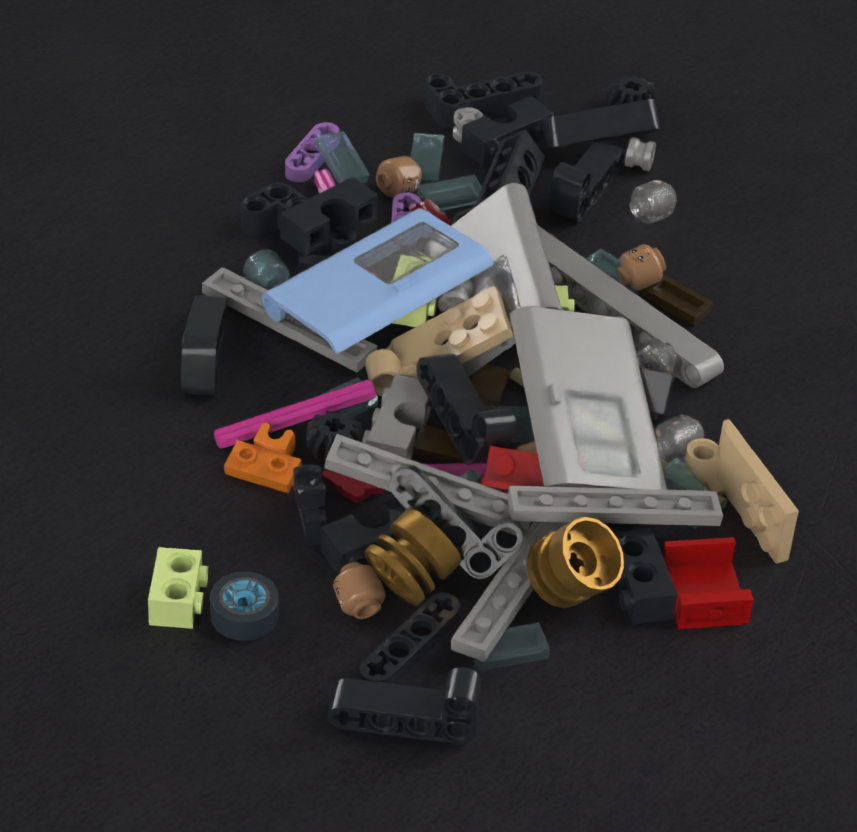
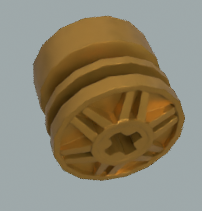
(417, 552)
(575, 562)

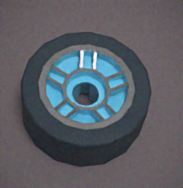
(244, 606)

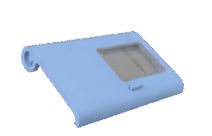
(378, 279)

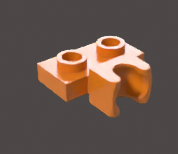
(266, 462)

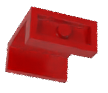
(706, 583)

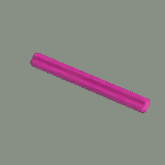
(295, 413)

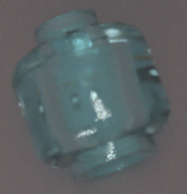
(266, 269)

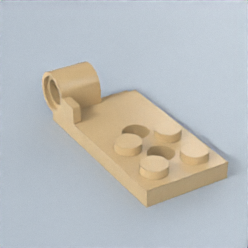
(427, 339)
(749, 486)

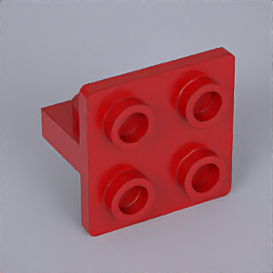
(511, 468)

